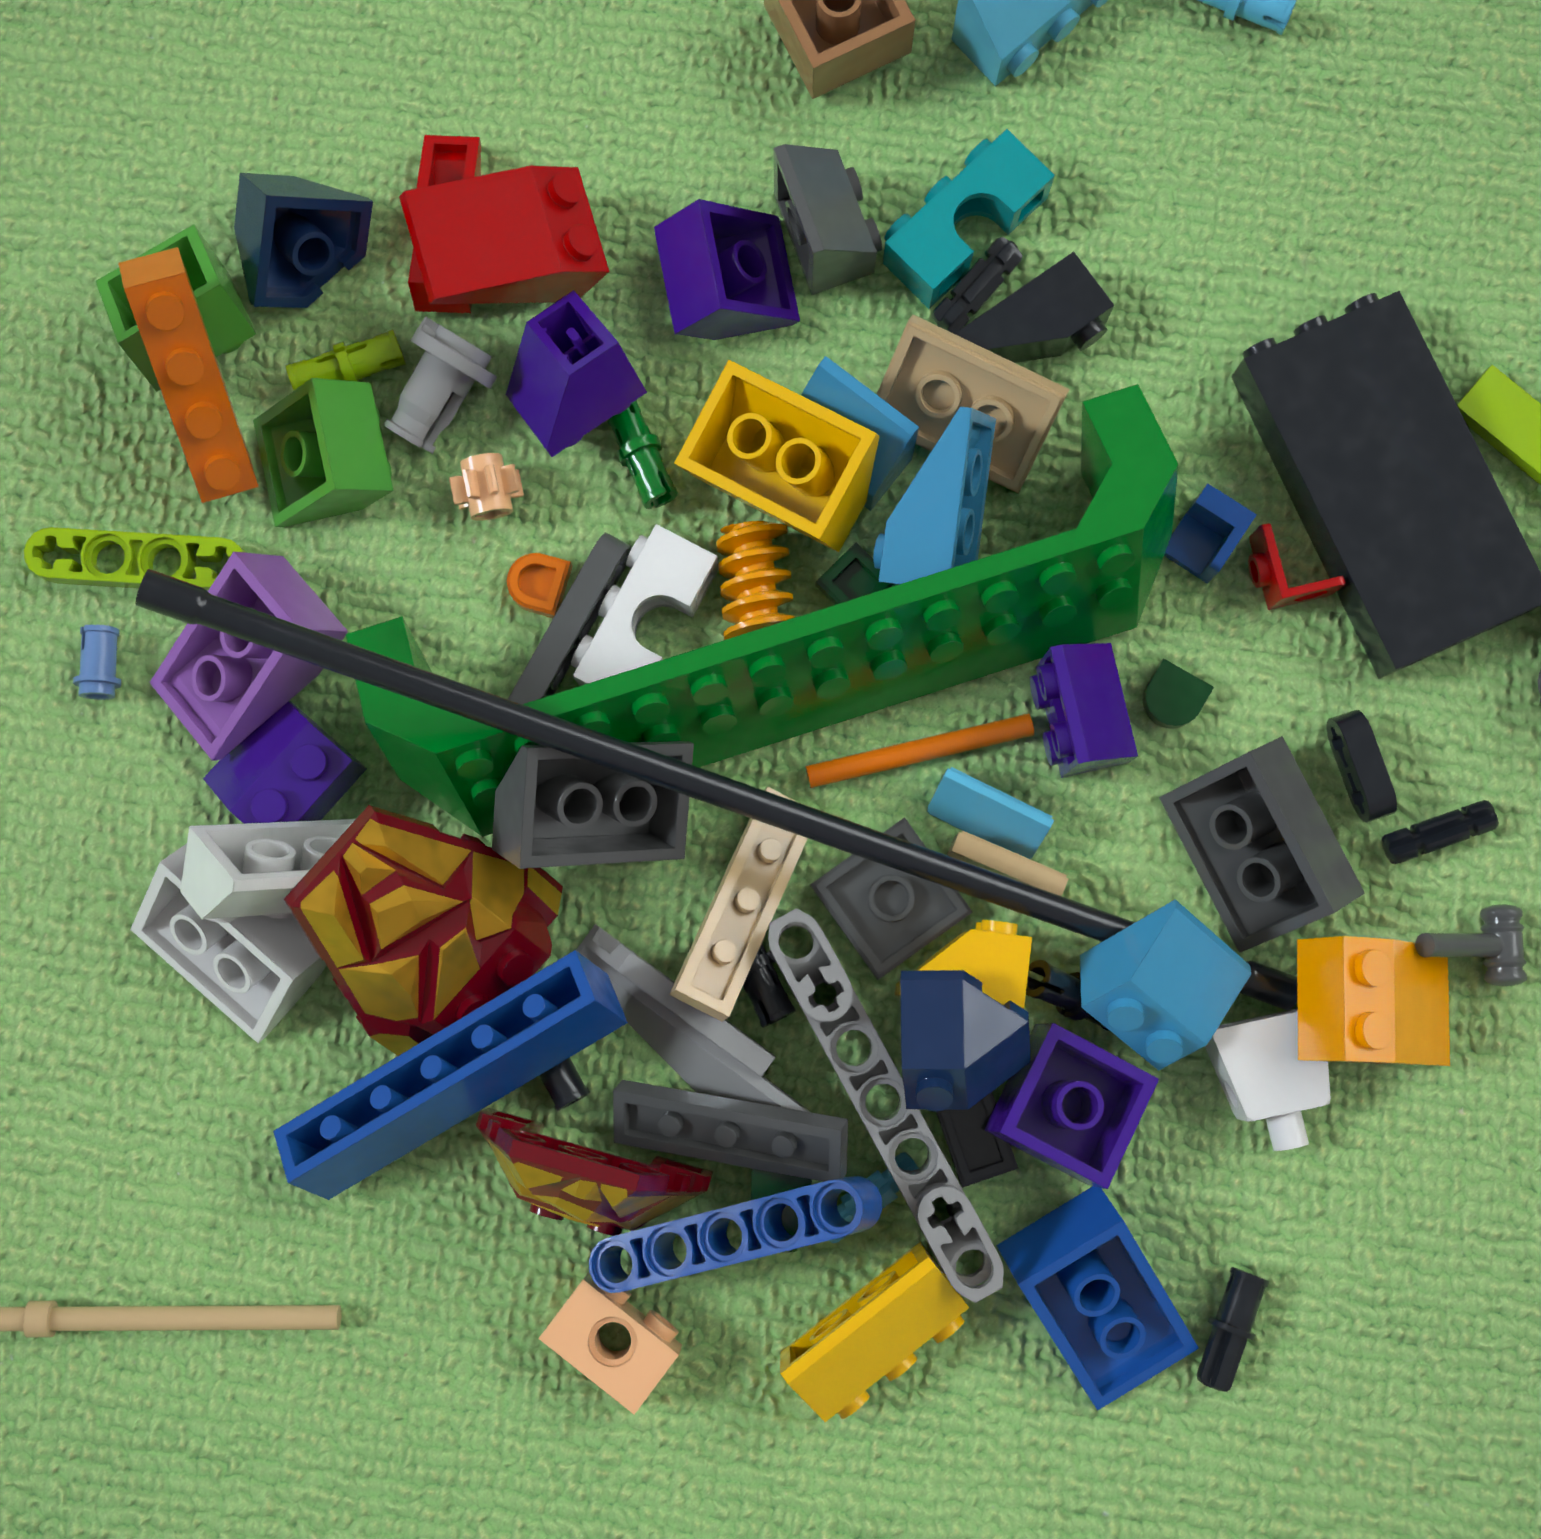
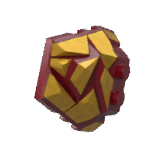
(422, 924)
(586, 1182)

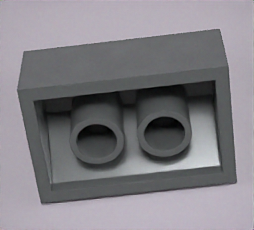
(581, 813)
(1262, 845)

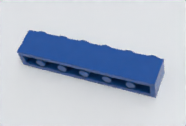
(449, 1076)

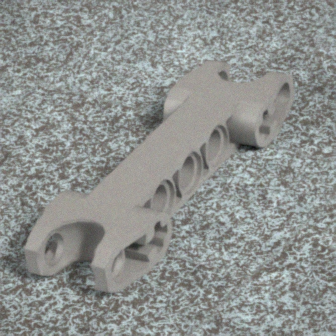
(935, 1178)

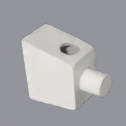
(1264, 1077)

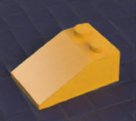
(1371, 1002)

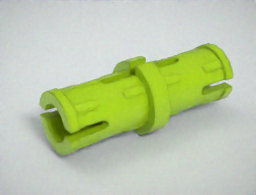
(349, 361)

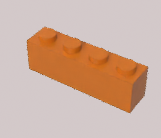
(188, 373)

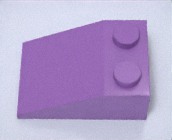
(232, 686)

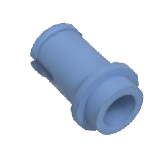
(98, 662)

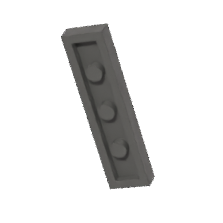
(730, 1131)

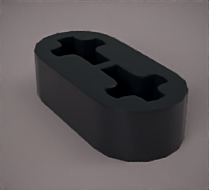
(1361, 766)

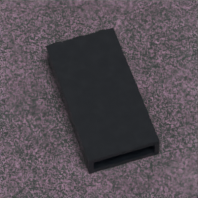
(1388, 482)

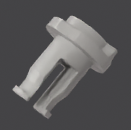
(437, 384)

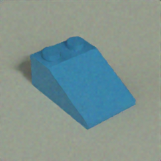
(943, 507)

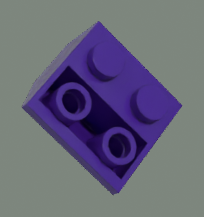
(570, 375)
(1083, 708)

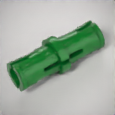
(641, 455)

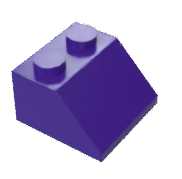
(725, 271)
(284, 771)

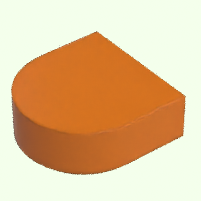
(539, 583)

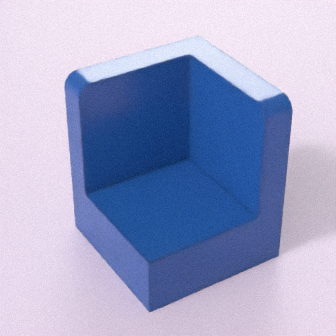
(1208, 533)

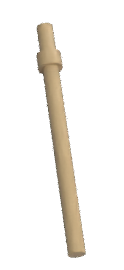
(46, 1318)

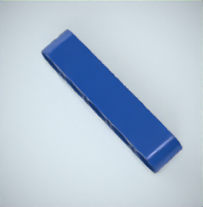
(707, 1234)

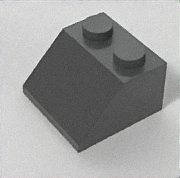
(824, 216)

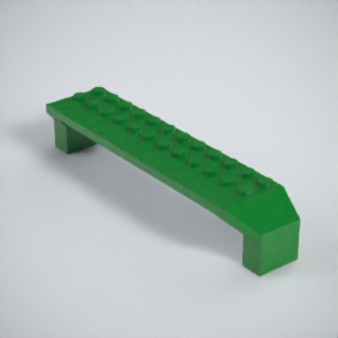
(842, 656)

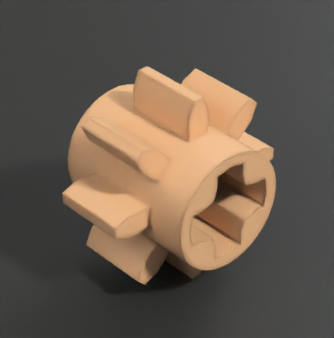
(486, 486)

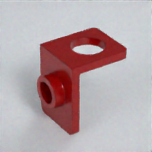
(1268, 573)

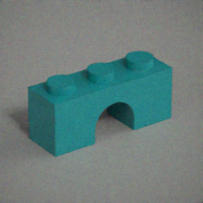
(998, 183)

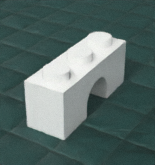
(663, 574)

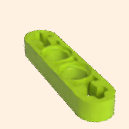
(138, 551)

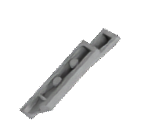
(704, 1051)

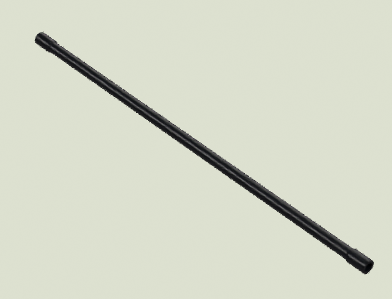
(198, 606)

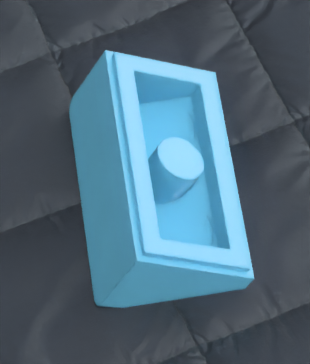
(989, 813)

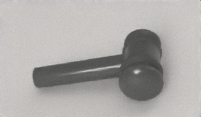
(1499, 945)

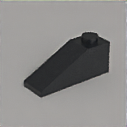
(1045, 316)

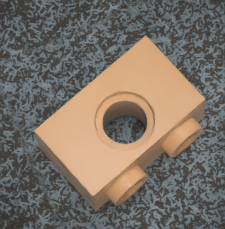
(623, 1374)

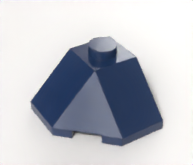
(296, 237)
(957, 1040)

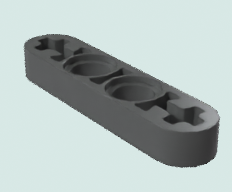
(572, 620)

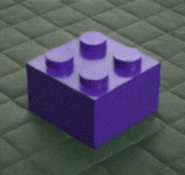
(1072, 1105)

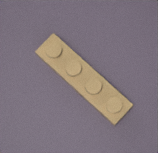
(738, 918)

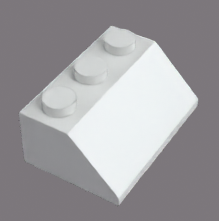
(252, 865)
(243, 966)

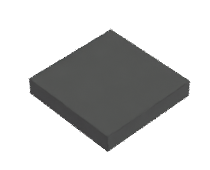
(887, 910)

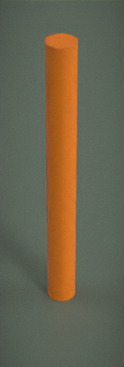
(920, 750)

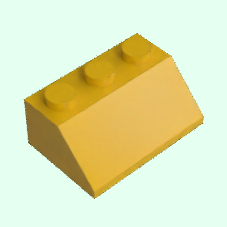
(782, 455)
(873, 1335)

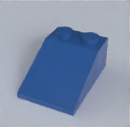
(1097, 1296)

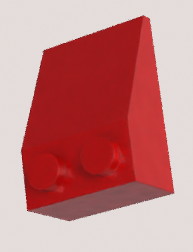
(505, 237)

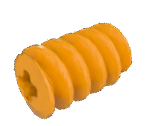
(752, 576)

